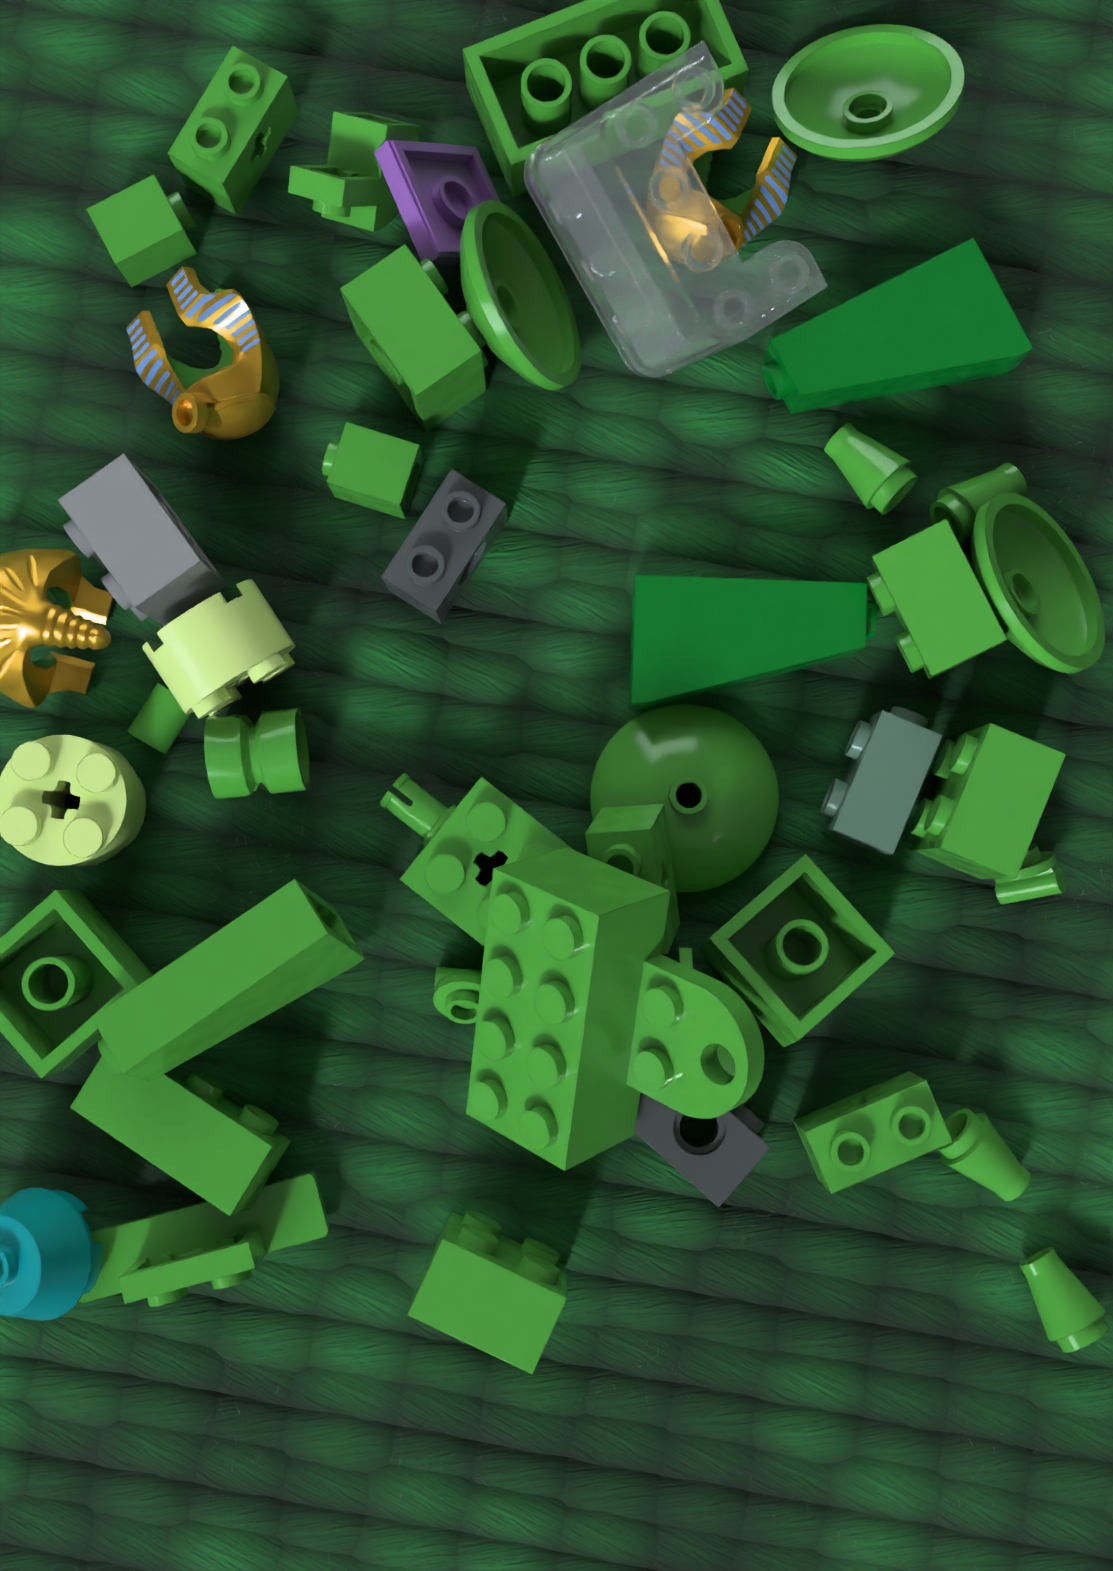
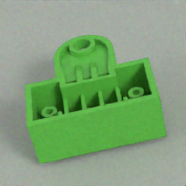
(592, 1014)

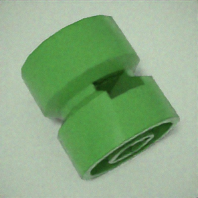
(250, 754)

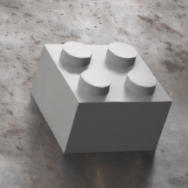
(141, 543)

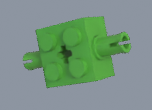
(455, 840)

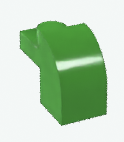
(352, 183)

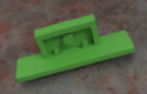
(201, 1243)

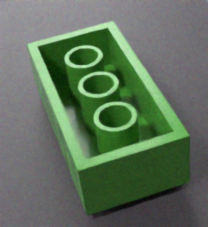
(578, 58)

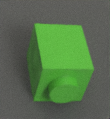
(144, 229)
(373, 469)

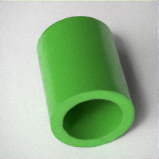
(159, 720)

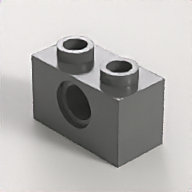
(446, 546)
(710, 1163)

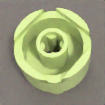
(220, 648)
(35, 796)

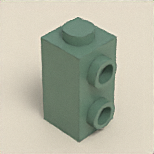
(882, 780)

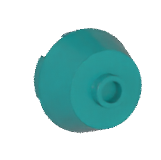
(45, 1254)

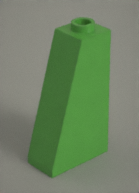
(227, 983)

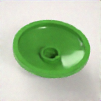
(868, 92)
(518, 297)
(1037, 584)
(724, 763)

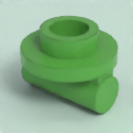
(1037, 878)
(457, 993)

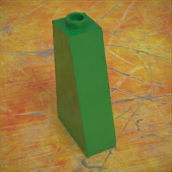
(906, 335)
(732, 631)

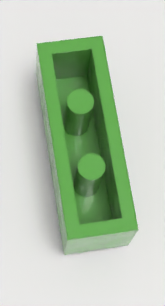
(187, 1131)

